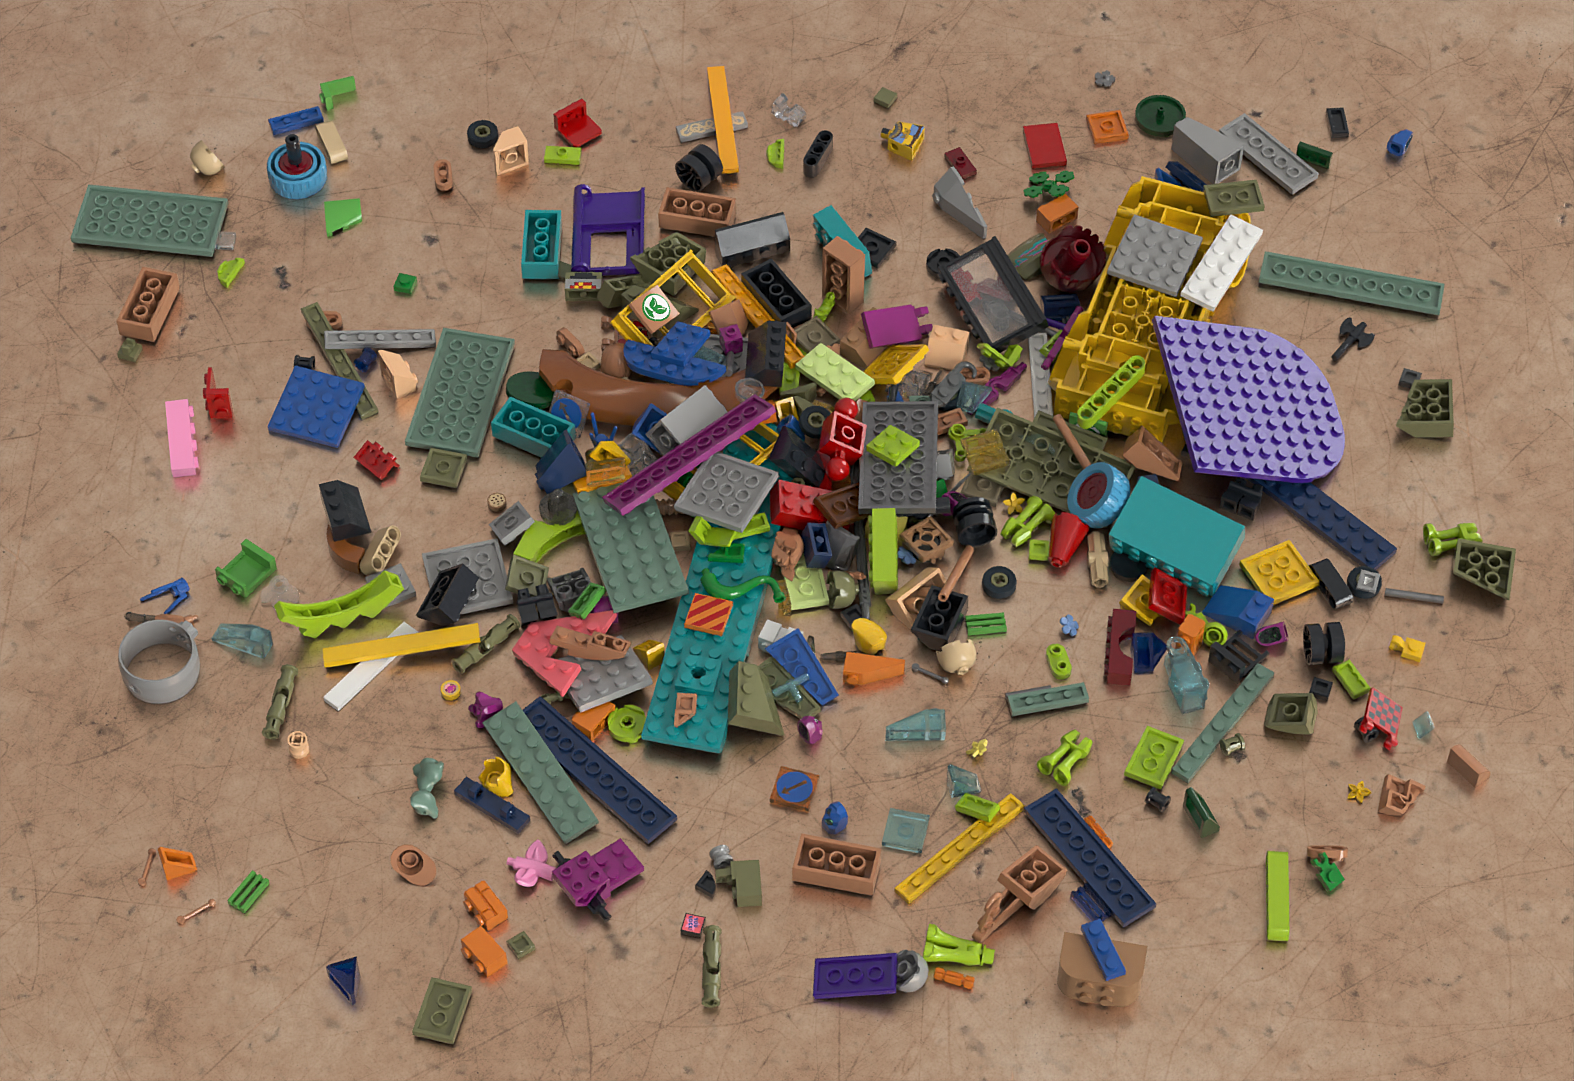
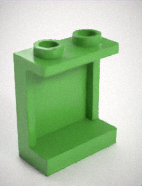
(247, 569)

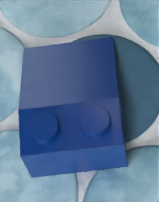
(1239, 609)

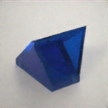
(1146, 651)
(345, 977)

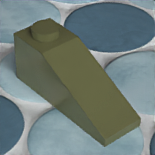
(612, 289)

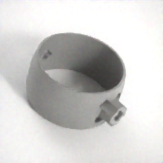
(155, 633)

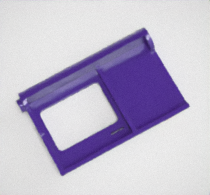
(606, 214)

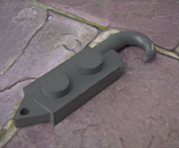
(951, 384)

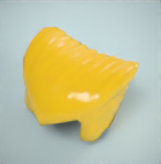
(868, 636)
(497, 777)

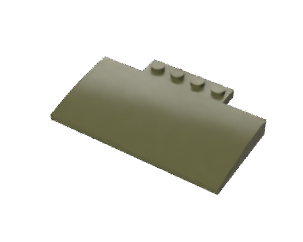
(1037, 471)

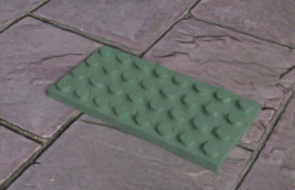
(149, 220)
(460, 392)
(630, 551)

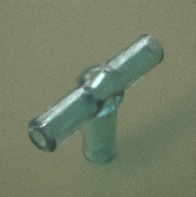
(791, 685)

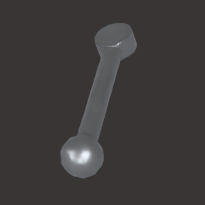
(915, 667)

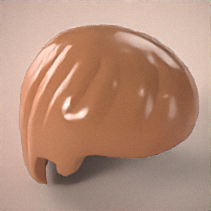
(613, 361)

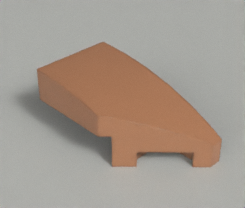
(685, 708)

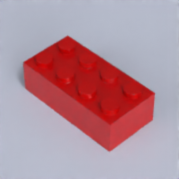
(793, 505)

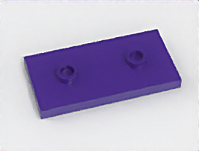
(855, 975)

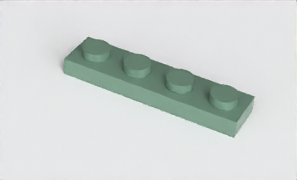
(1048, 699)

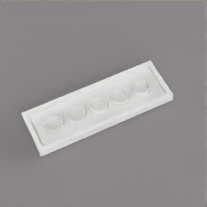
(1221, 263)

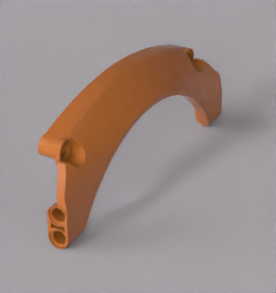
(624, 400)

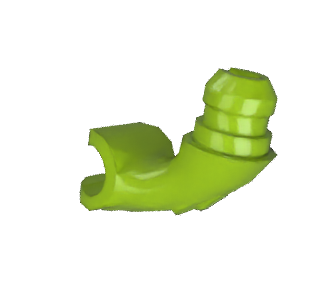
(824, 310)

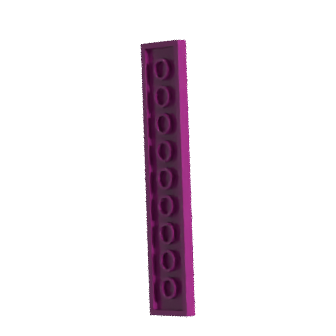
(689, 454)

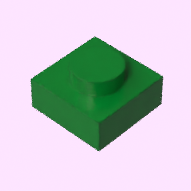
(405, 283)

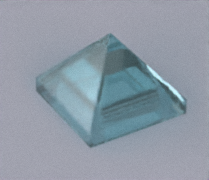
(1423, 724)

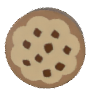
(496, 502)

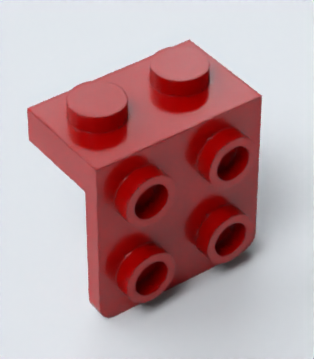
(575, 124)
(218, 399)

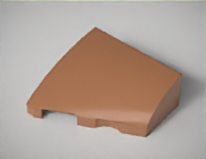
(1398, 795)

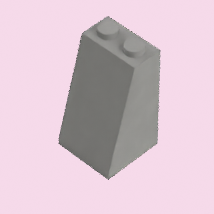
(1207, 150)
(686, 420)

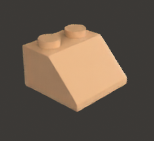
(510, 151)
(946, 347)
(397, 374)

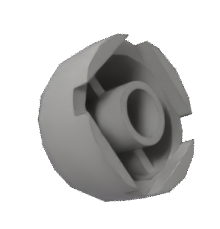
(911, 971)

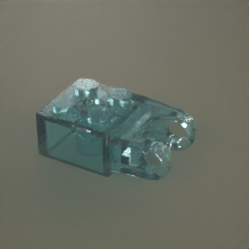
(1185, 677)

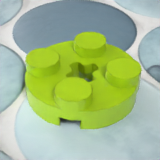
(626, 733)

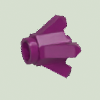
(485, 707)

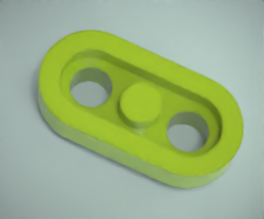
(1057, 660)

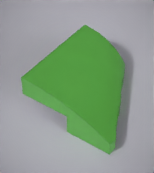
(342, 214)

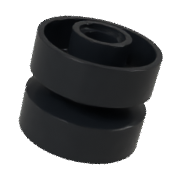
(699, 168)
(1323, 643)

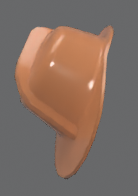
(413, 864)

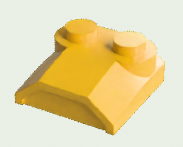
(1137, 600)

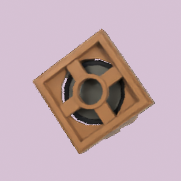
(925, 543)

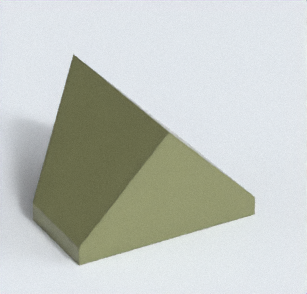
(806, 392)

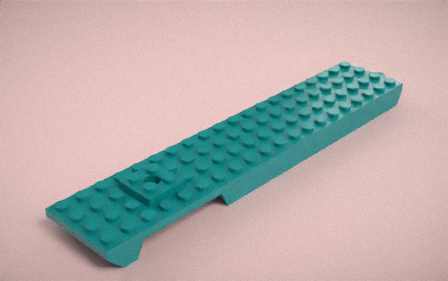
(710, 655)

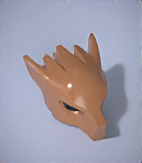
(787, 551)

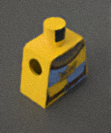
(904, 139)

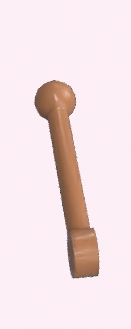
(142, 881)
(181, 919)

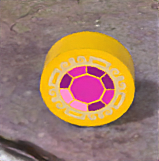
(450, 690)

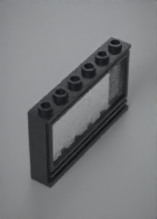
(992, 296)

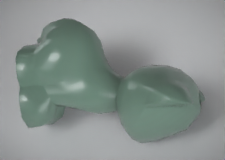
(428, 774)

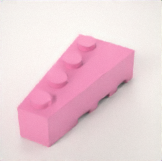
(181, 438)

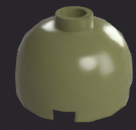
(841, 589)

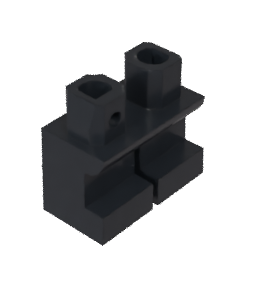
(1242, 498)
(543, 602)

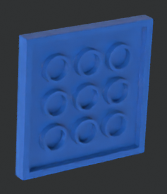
(316, 406)

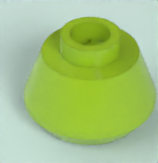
(1214, 632)

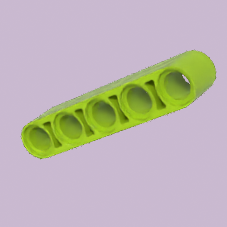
(1112, 384)
(1277, 896)

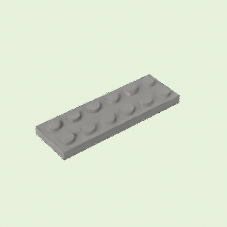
(1270, 154)

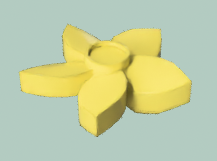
(978, 747)

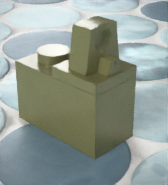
(745, 881)

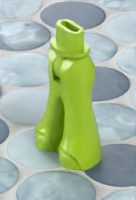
(948, 948)

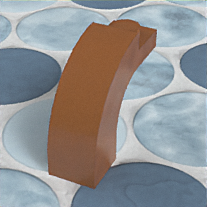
(345, 554)

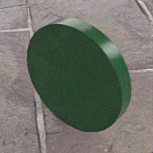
(1159, 114)
(530, 389)

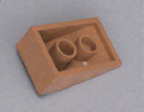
(1151, 455)

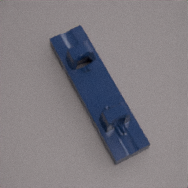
(492, 805)

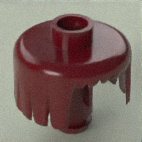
(1072, 259)

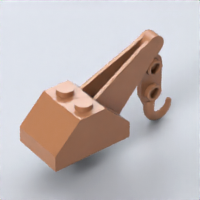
(1030, 879)

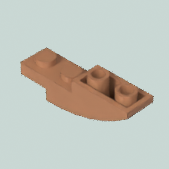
(593, 647)

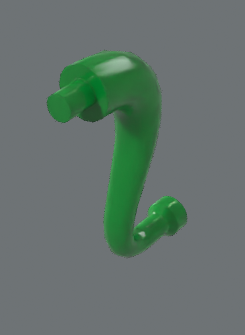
(716, 589)

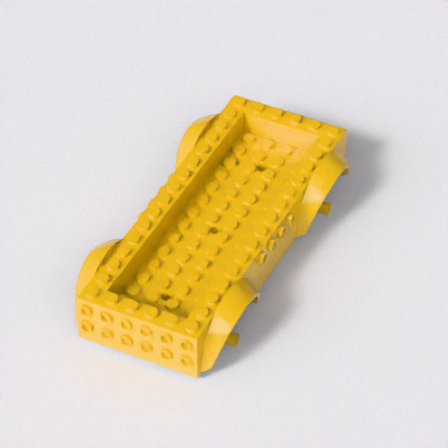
(1122, 316)

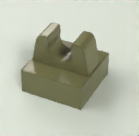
(129, 350)

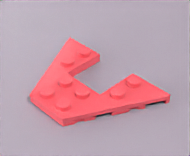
(536, 650)

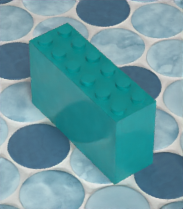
(1176, 536)

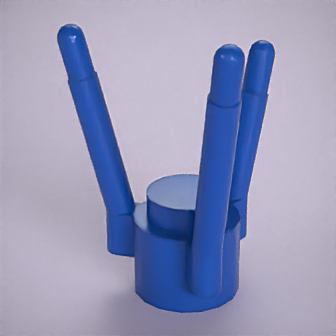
(600, 437)
(177, 588)

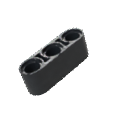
(818, 154)
(1331, 584)

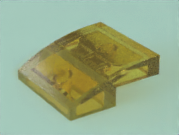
(985, 452)
(606, 472)

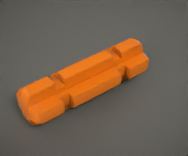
(1098, 830)
(954, 977)

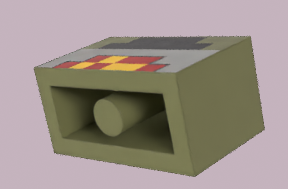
(582, 286)

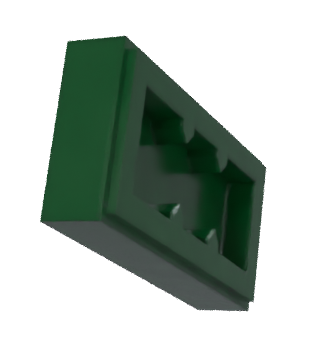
(1314, 155)

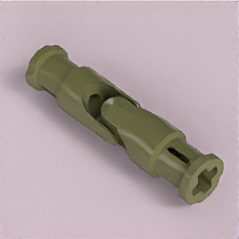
(494, 636)
(276, 713)
(711, 952)

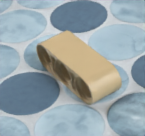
(331, 142)
(380, 550)

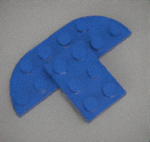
(673, 357)

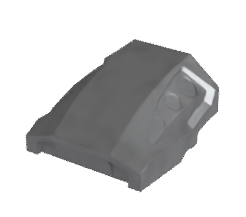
(843, 548)
(568, 587)

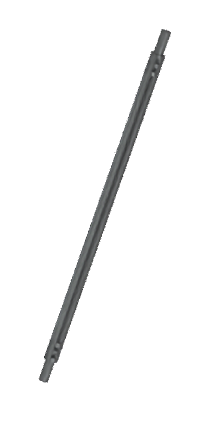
(861, 557)

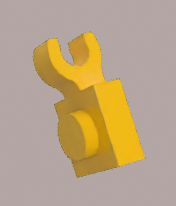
(1410, 649)

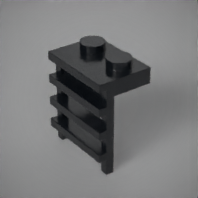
(1231, 660)

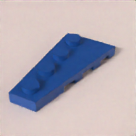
(798, 658)

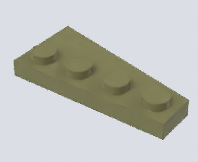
(778, 676)

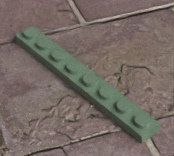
(1222, 723)

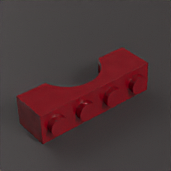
(1119, 665)

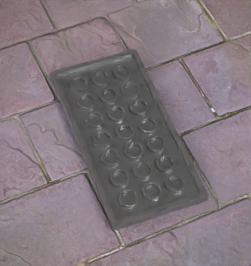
(913, 482)

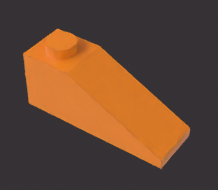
(870, 668)

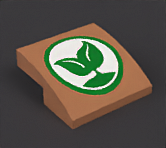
(654, 309)

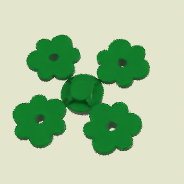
(1050, 185)

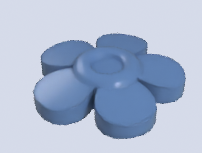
(906, 556)
(1069, 625)

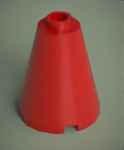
(1065, 537)

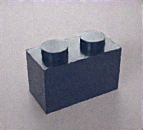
(816, 545)

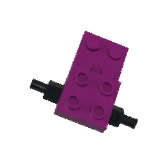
(592, 878)

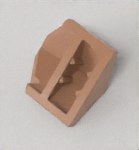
(729, 315)

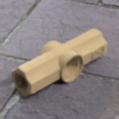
(1097, 559)

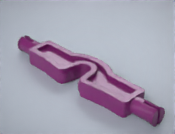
(1059, 342)
(1003, 382)

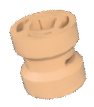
(298, 744)

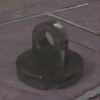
(558, 507)

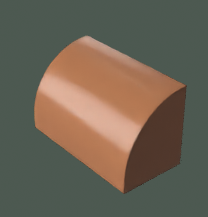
(1467, 765)

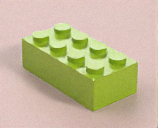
(883, 551)

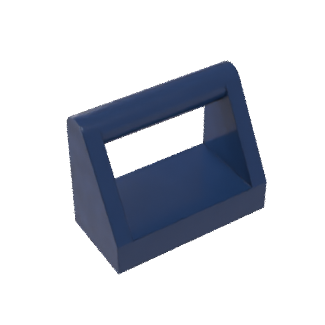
(1059, 306)

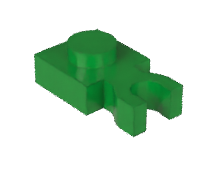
(1328, 873)

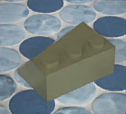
(661, 257)
(684, 309)
(1428, 409)
(1485, 565)
(751, 700)

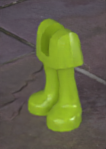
(1021, 531)
(1433, 538)
(1062, 771)

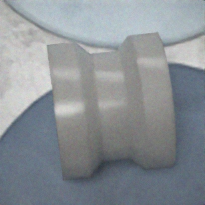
(721, 856)

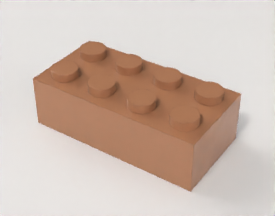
(695, 211)
(843, 274)
(148, 304)
(836, 864)

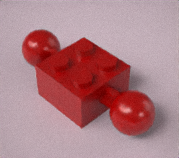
(842, 439)

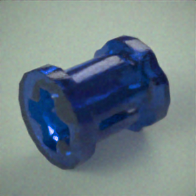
(365, 359)

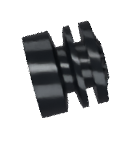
(974, 521)

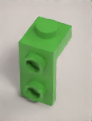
(335, 87)

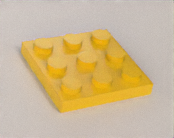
(895, 363)
(1279, 572)

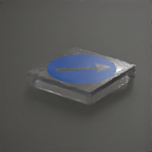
(570, 409)

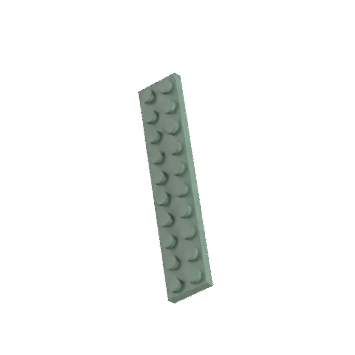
(1352, 283)

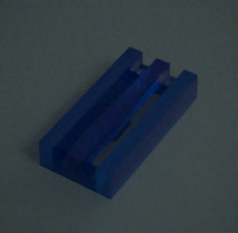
(1081, 891)

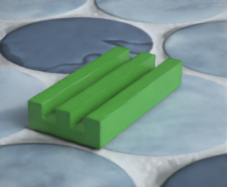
(587, 600)
(985, 621)
(246, 892)

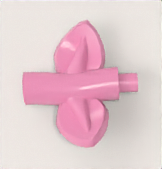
(532, 865)

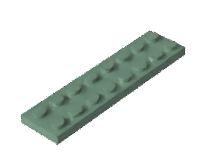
(540, 772)

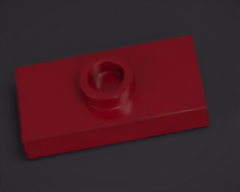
(960, 162)

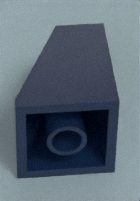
(560, 464)

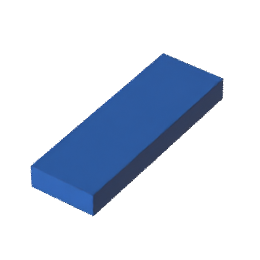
(295, 120)

